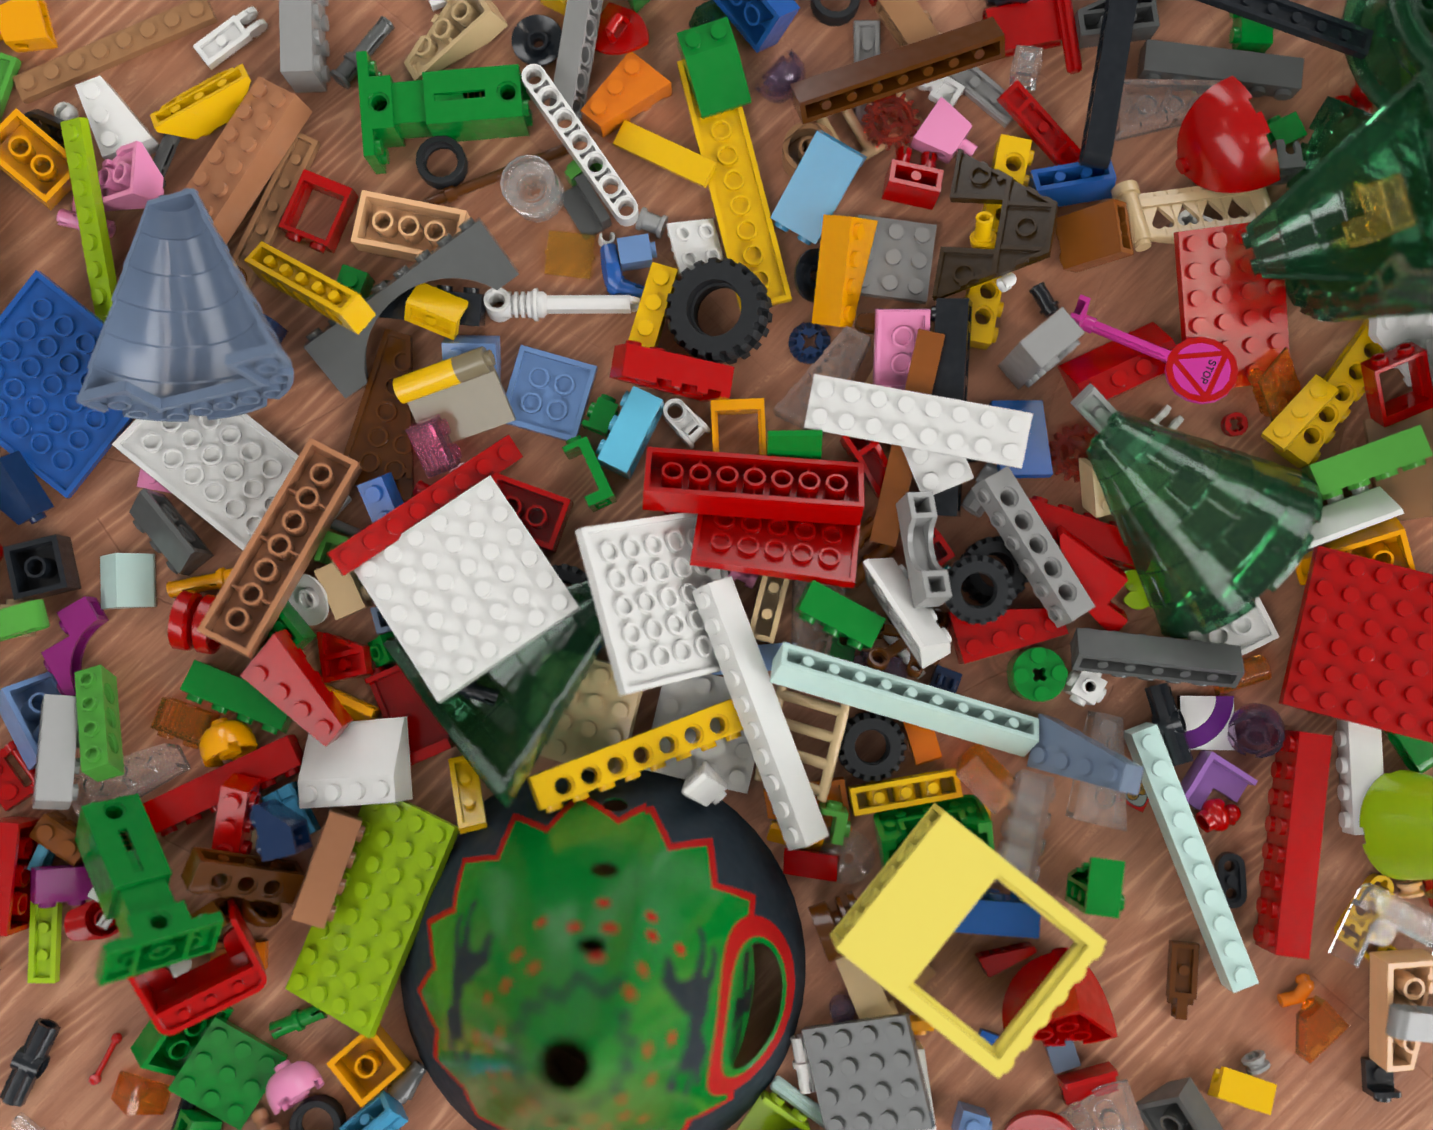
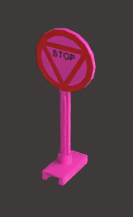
(1195, 369)

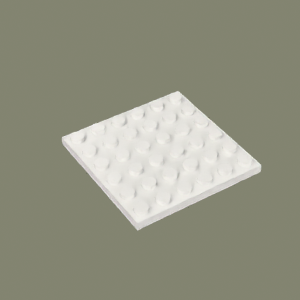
(466, 589)
(646, 599)

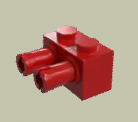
(912, 182)

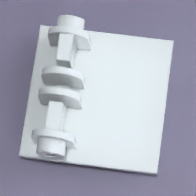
(693, 242)

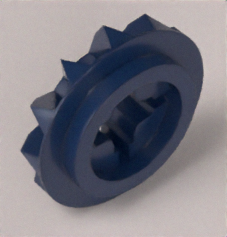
(810, 354)

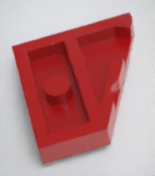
(342, 658)

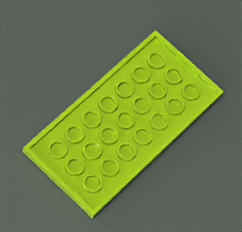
(361, 953)

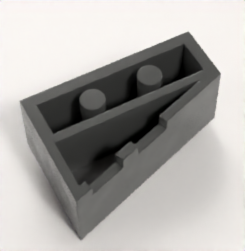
(1089, 22)

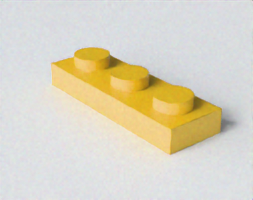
(1299, 413)
(467, 796)

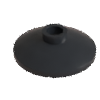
(532, 30)
(804, 268)

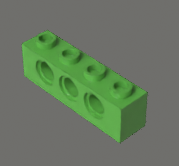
(99, 723)

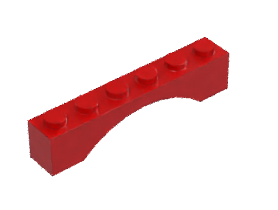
(874, 470)

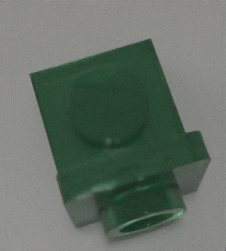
(706, 13)

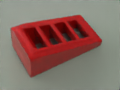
(1001, 958)

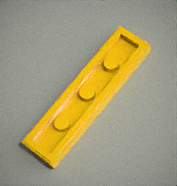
(665, 154)

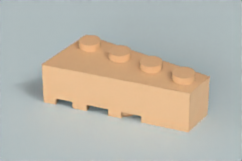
(1396, 979)

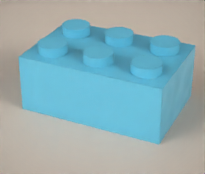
(630, 432)

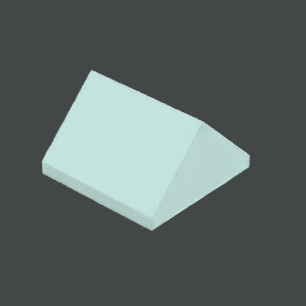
(128, 580)

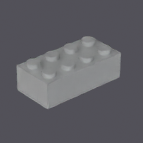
(304, 44)
(1042, 349)

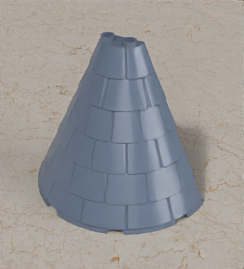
(183, 326)

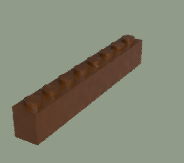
(898, 70)

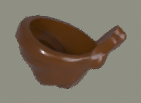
(260, 912)

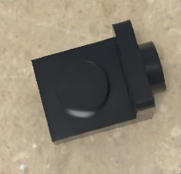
(1377, 1081)

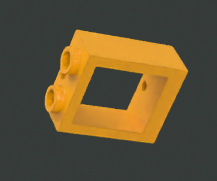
(739, 406)

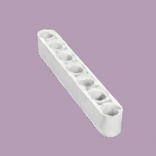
(575, 133)

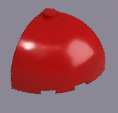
(1226, 142)
(1082, 1016)

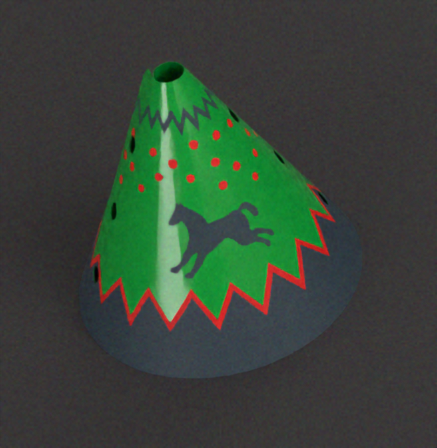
(655, 1009)

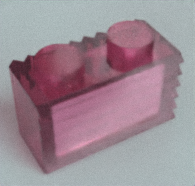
(433, 445)

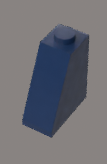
(20, 491)

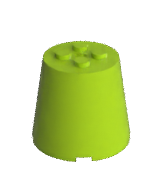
(1400, 825)

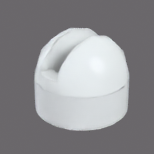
(65, 111)

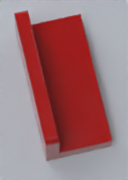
(1081, 1082)

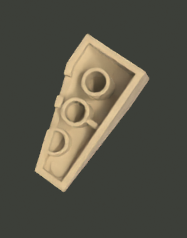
(456, 32)

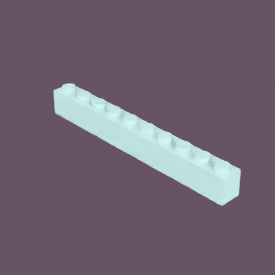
(904, 700)
(1190, 858)

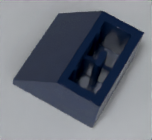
(279, 830)

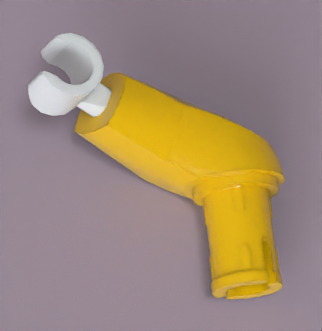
(985, 239)

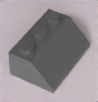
(169, 532)
(1177, 1107)

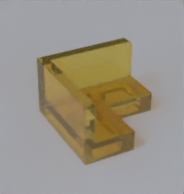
(1385, 212)

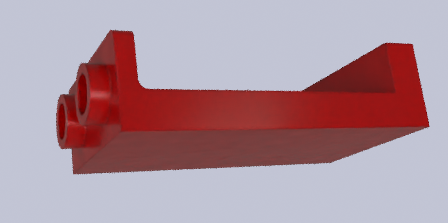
(399, 699)

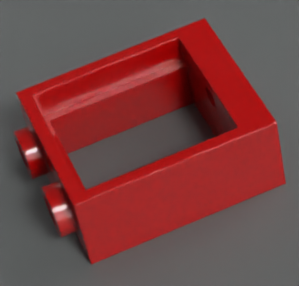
(311, 181)
(1405, 405)

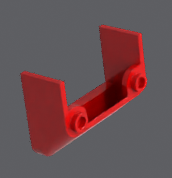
(207, 989)

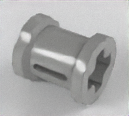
(651, 222)

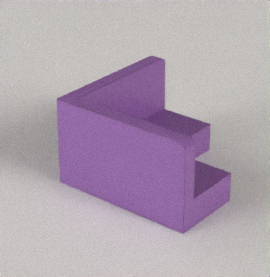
(1213, 772)

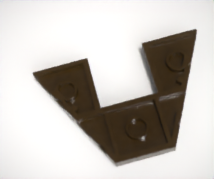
(1022, 234)

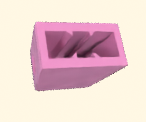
(944, 133)

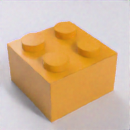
(368, 1065)

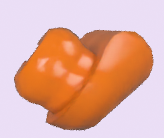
(1299, 994)

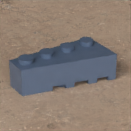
(1079, 757)

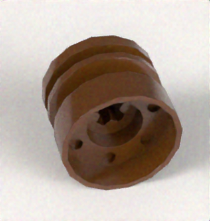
(827, 920)

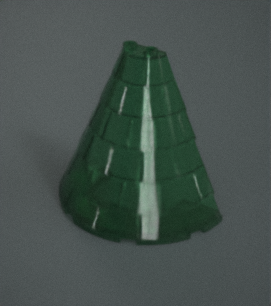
(1304, 230)
(1201, 520)
(533, 695)

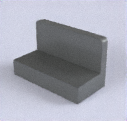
(586, 208)

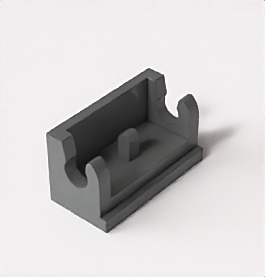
(1289, 164)

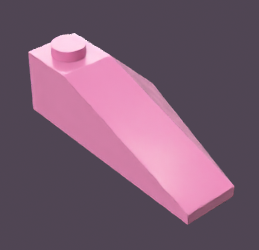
(129, 179)

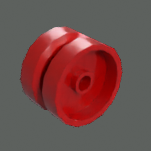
(185, 619)

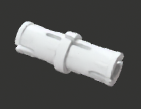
(802, 1065)

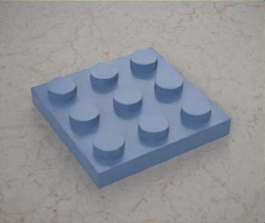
(549, 392)

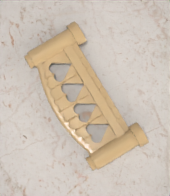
(1194, 199)

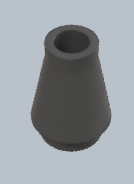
(406, 1084)

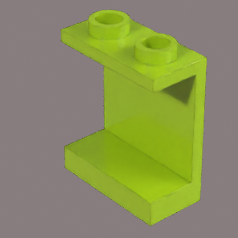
(772, 1114)

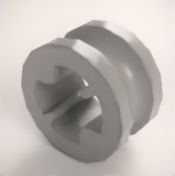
(1255, 1062)

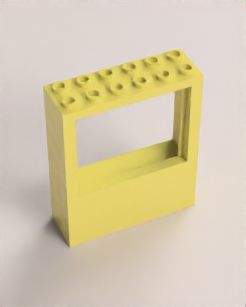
(921, 902)

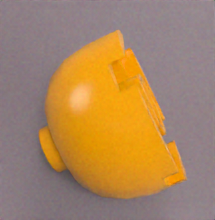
(226, 741)

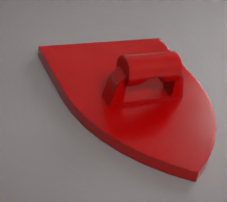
(620, 31)

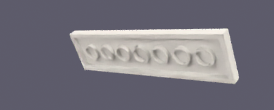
(918, 421)

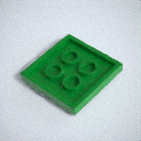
(227, 1072)

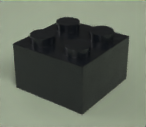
(42, 567)

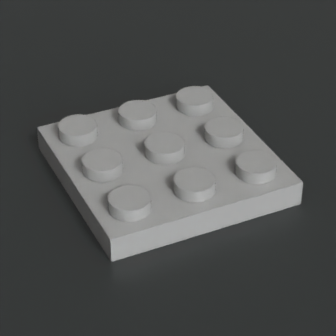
(899, 260)

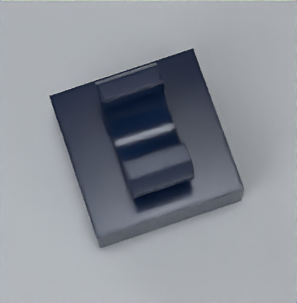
(945, 679)

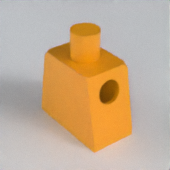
(26, 26)

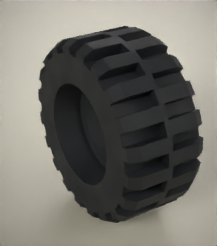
(689, 296)

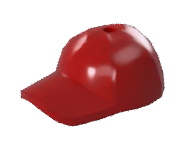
(82, 921)

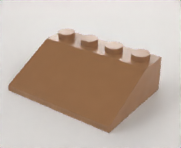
(1412, 487)

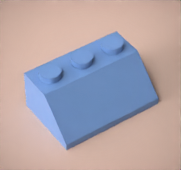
(21, 712)

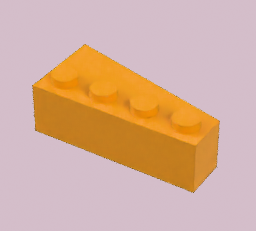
(841, 268)

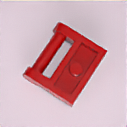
(12, 788)

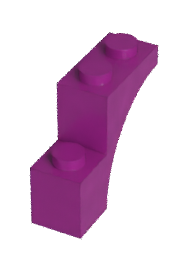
(65, 657)

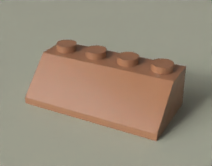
(327, 866)

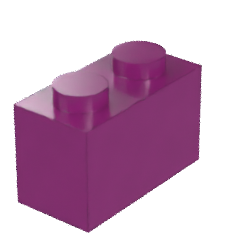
(59, 884)

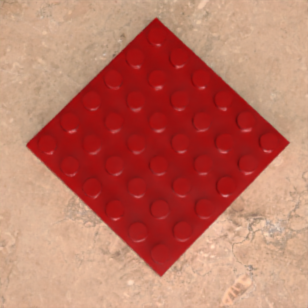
(1364, 645)

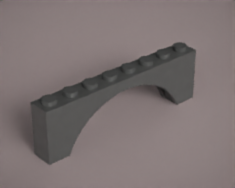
(466, 255)

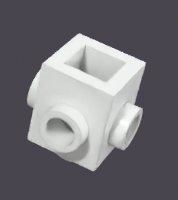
(1076, 687)

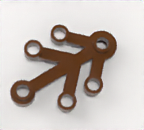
(884, 655)

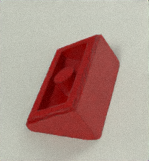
(811, 864)

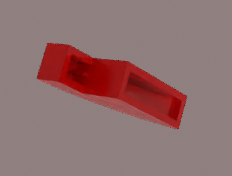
(1098, 577)

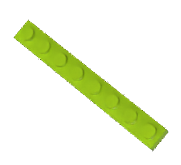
(90, 213)

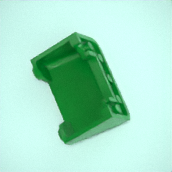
(896, 824)

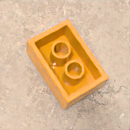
(34, 159)

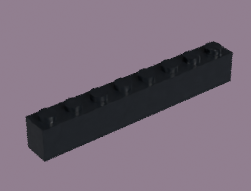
(954, 320)

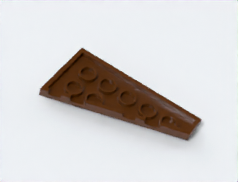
(379, 428)

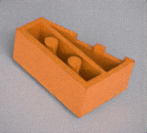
(624, 94)

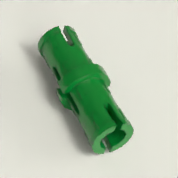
(296, 1021)

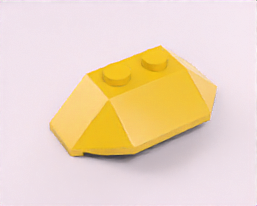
(204, 105)

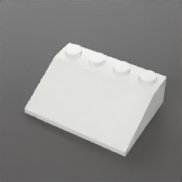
(359, 768)

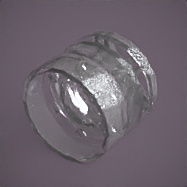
(527, 175)

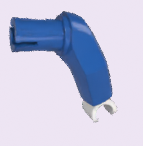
(612, 272)

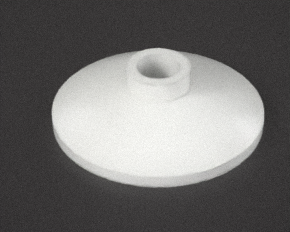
(310, 600)

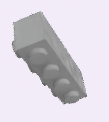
(56, 754)

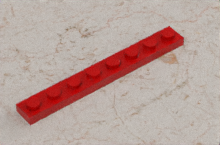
(390, 526)

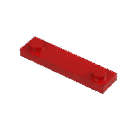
(1039, 125)

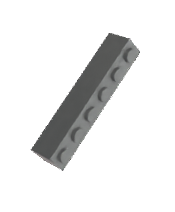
(1259, 72)
(1156, 657)

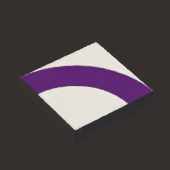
(1207, 721)

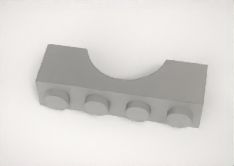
(926, 577)

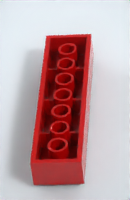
(753, 486)
(1293, 845)

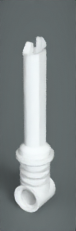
(539, 304)

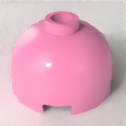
(291, 1084)

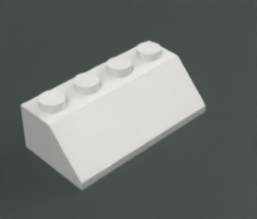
(1353, 513)
(915, 625)

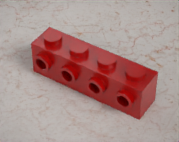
(233, 823)

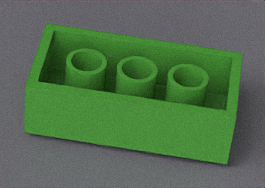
(1371, 460)

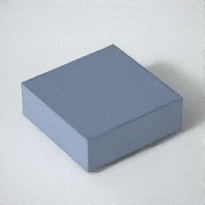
(1063, 1057)

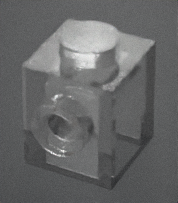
(1026, 66)

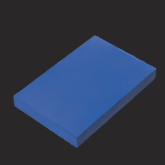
(1037, 453)

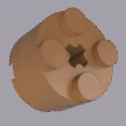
(797, 142)

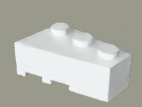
(112, 119)

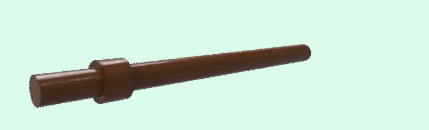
(452, 193)

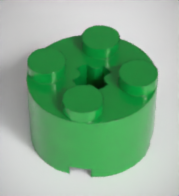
(1052, 674)

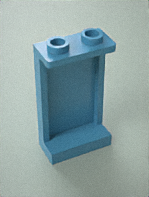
(817, 186)

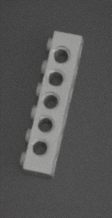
(1044, 551)

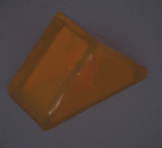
(140, 1095)

